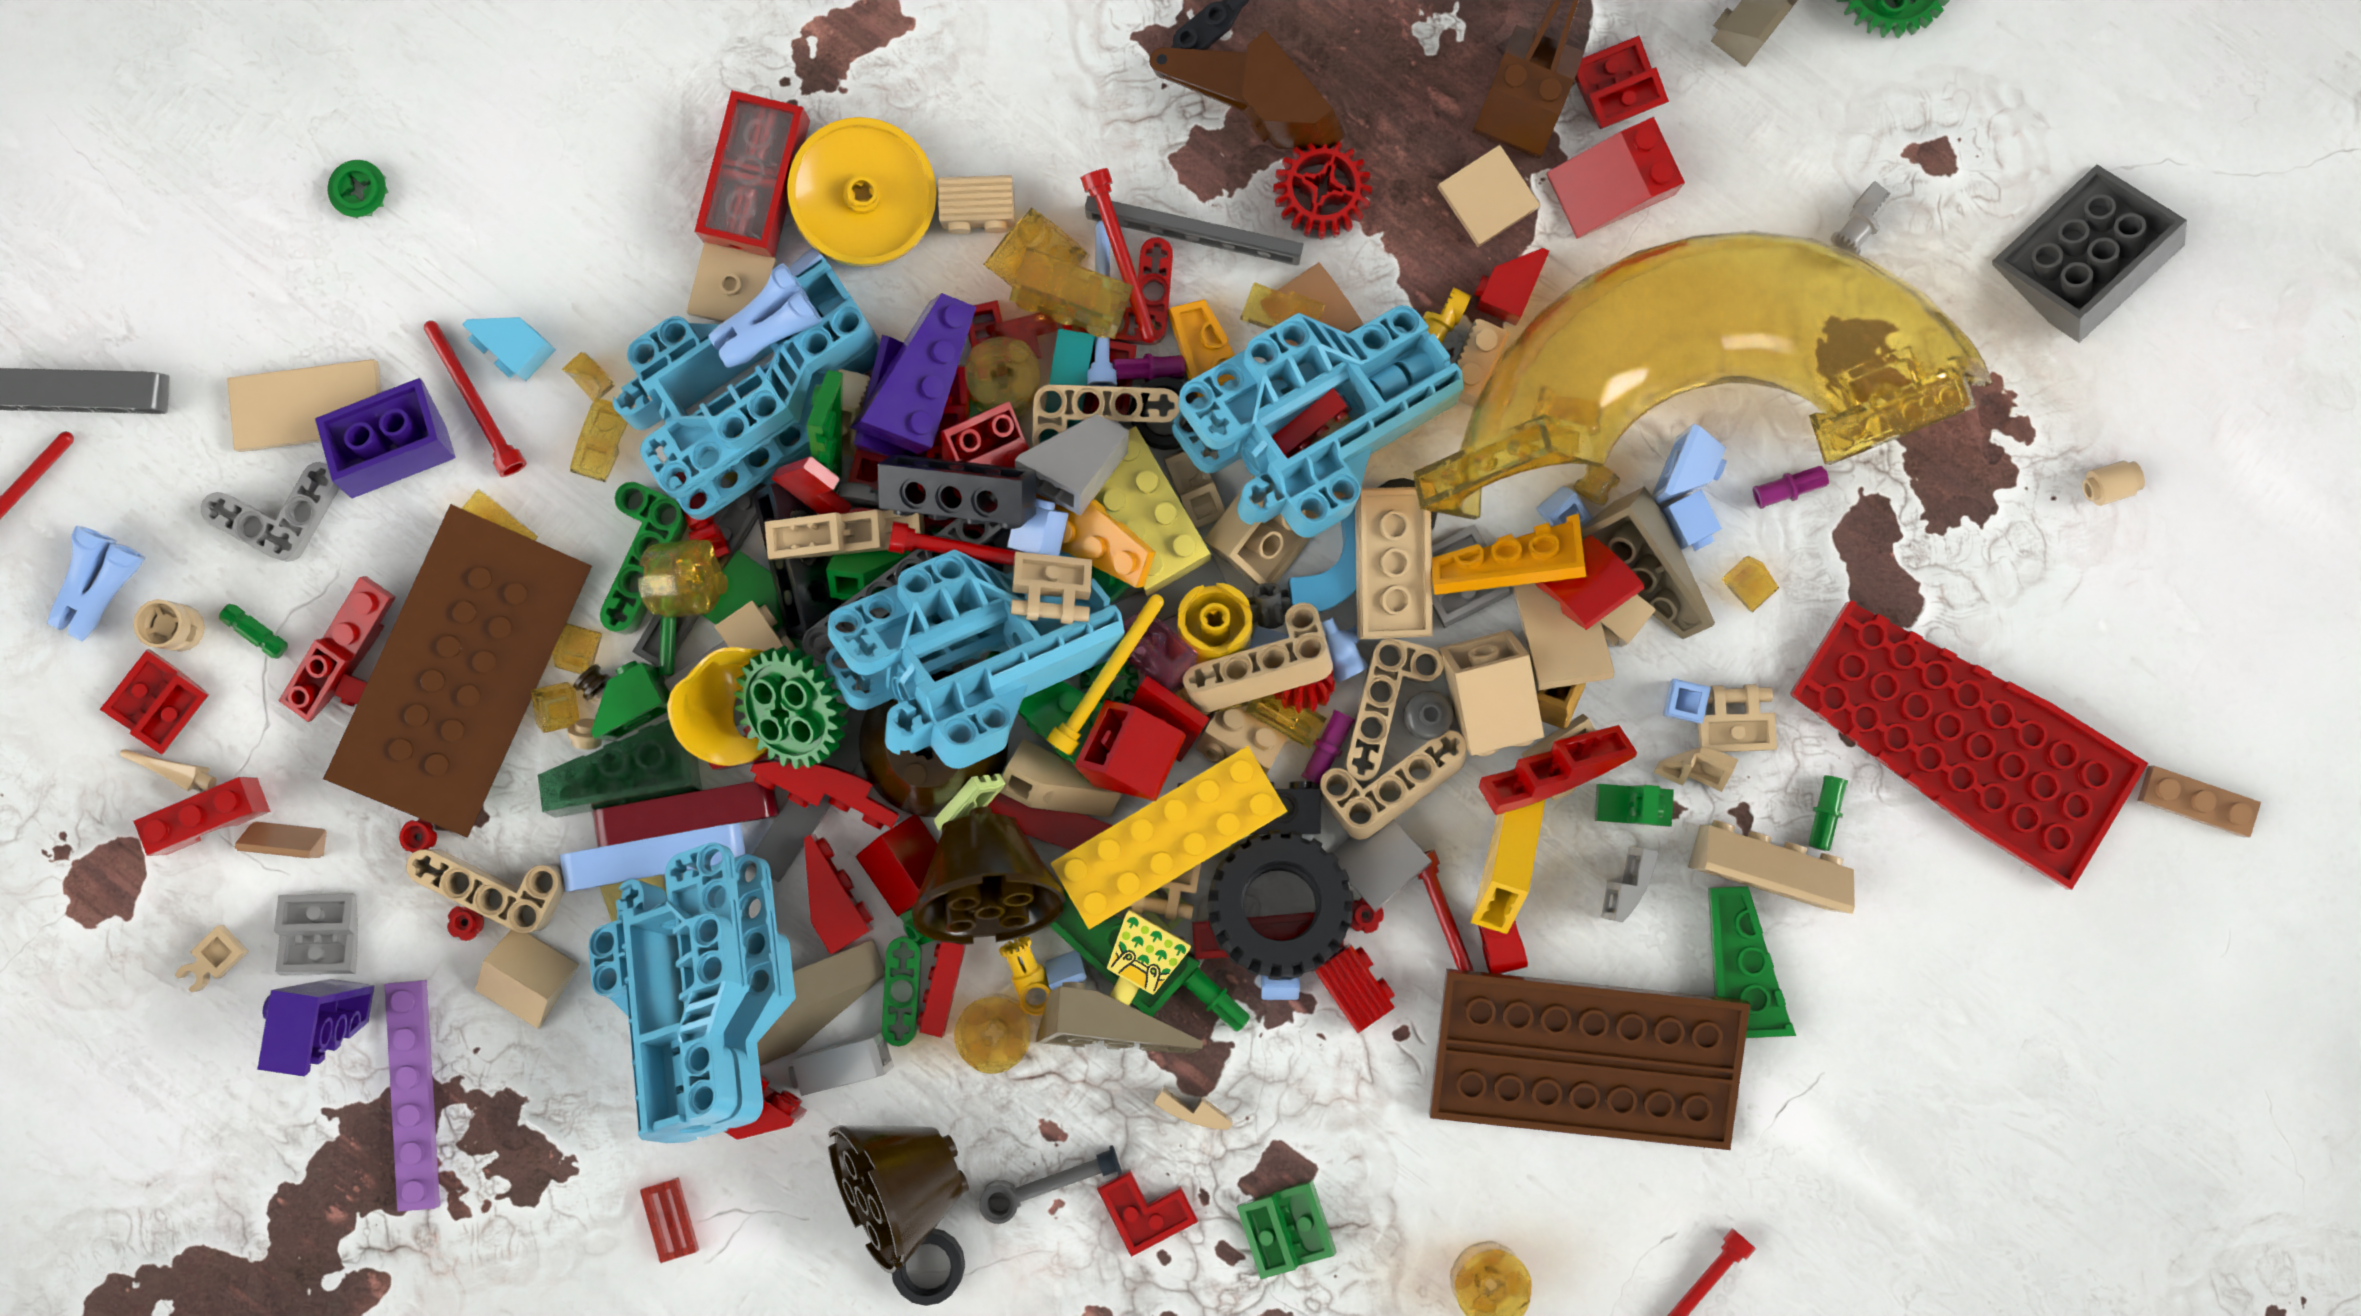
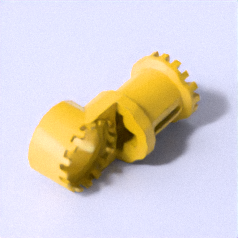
(1450, 316)
(1027, 975)

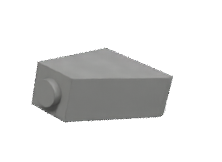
(1077, 461)
(841, 1064)

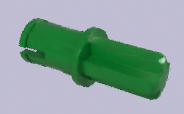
(1827, 812)
(1216, 1000)

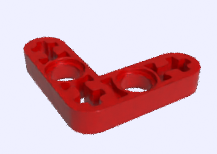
(1157, 309)

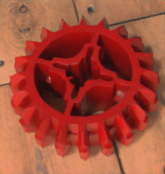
(1334, 194)

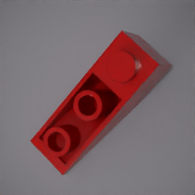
(832, 905)

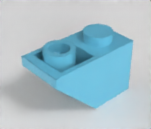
(513, 342)

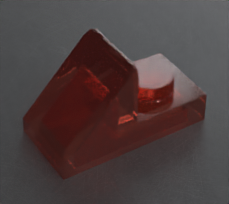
(1025, 329)

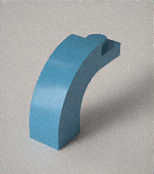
(1334, 585)

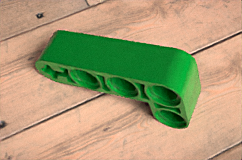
(650, 530)

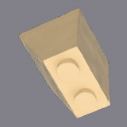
(1492, 692)

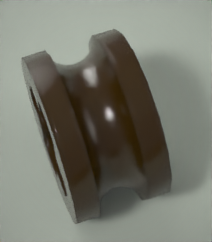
(591, 682)

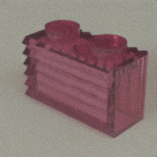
(1161, 654)

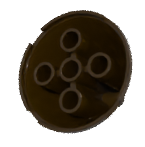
(919, 780)
(985, 883)
(895, 1185)

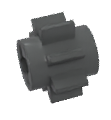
(1269, 605)

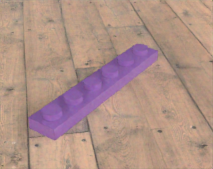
(412, 1095)

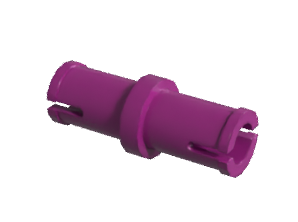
(1328, 746)

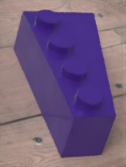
(917, 382)
(310, 1020)

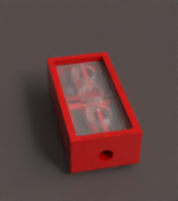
(750, 174)

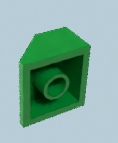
(630, 701)

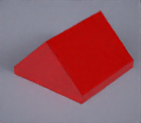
(899, 862)

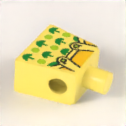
(1143, 957)

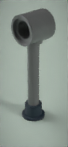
(1105, 1163)

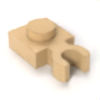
(214, 956)

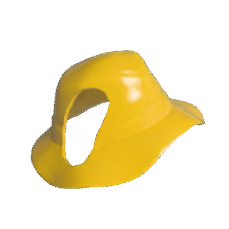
(704, 707)

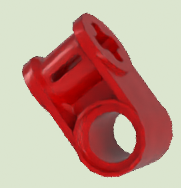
(1503, 951)

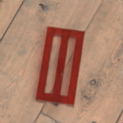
(683, 1215)

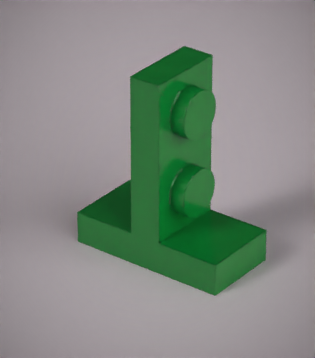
(1634, 804)

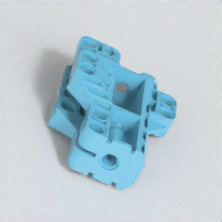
(692, 369)
(1385, 372)
(965, 608)
(702, 1023)

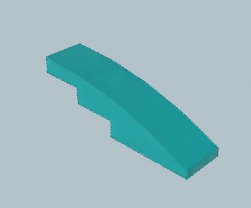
(1069, 367)

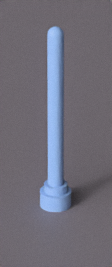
(1102, 370)

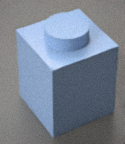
(1692, 521)
(1042, 532)

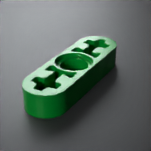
(908, 1019)

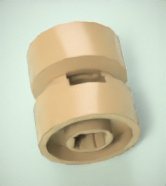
(168, 625)

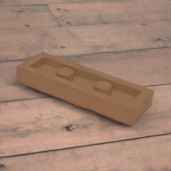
(2199, 801)

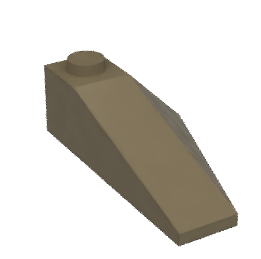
(1645, 543)
(1088, 1016)

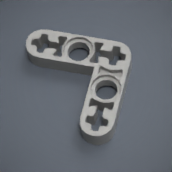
(286, 524)

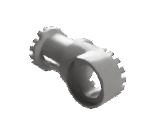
(1861, 220)

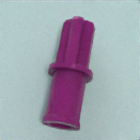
(1150, 367)
(1790, 486)

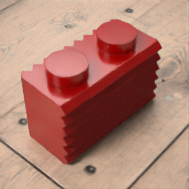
(1355, 988)

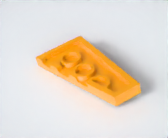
(1200, 339)
(1107, 543)
(1531, 558)

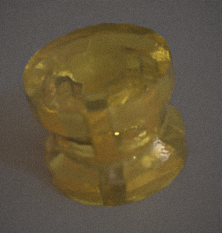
(1597, 484)

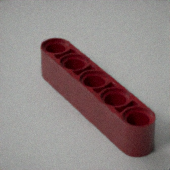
(684, 813)

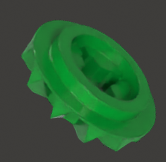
(342, 185)
(1123, 690)

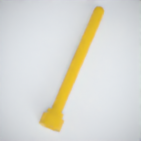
(1067, 734)

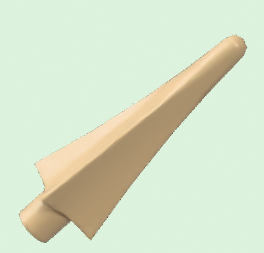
(181, 774)

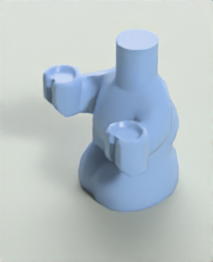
(1343, 650)

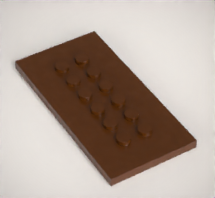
(458, 671)
(1588, 1059)

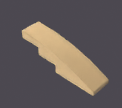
(835, 533)

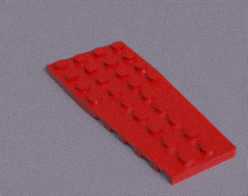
(1971, 742)

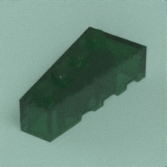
(621, 773)

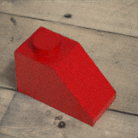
(1510, 286)

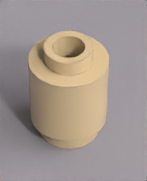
(2113, 482)

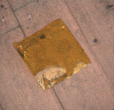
(1037, 233)

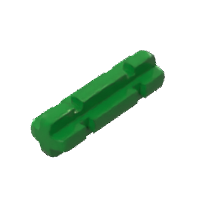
(253, 631)

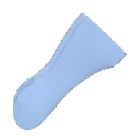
(771, 316)
(78, 603)

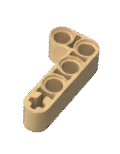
(1107, 397)
(1215, 682)
(1383, 712)
(1396, 779)
(483, 883)

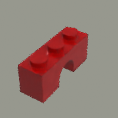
(205, 812)

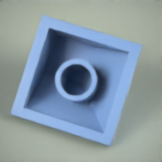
(1690, 465)

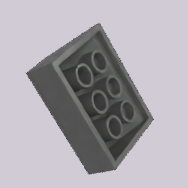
(2091, 251)

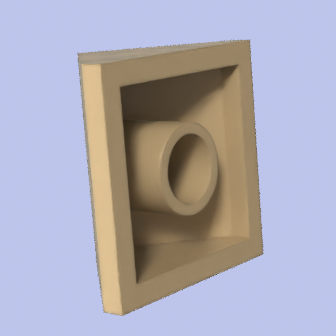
(525, 976)

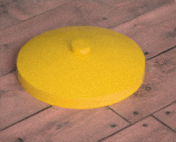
(861, 192)

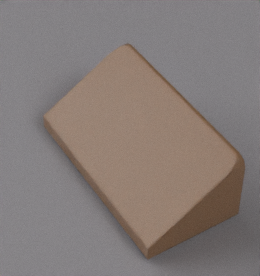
(283, 840)

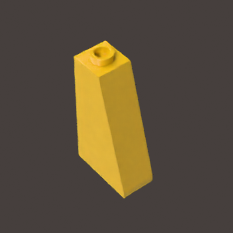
(1508, 867)

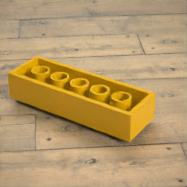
(1168, 837)

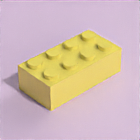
(1150, 508)

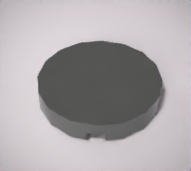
(860, 495)

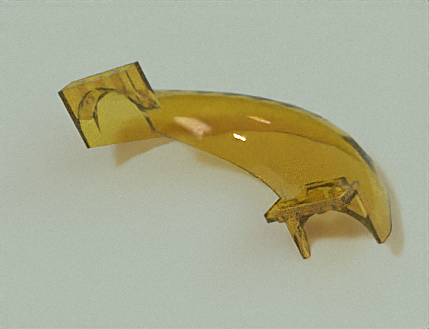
(1707, 316)

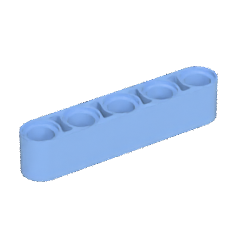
(642, 857)

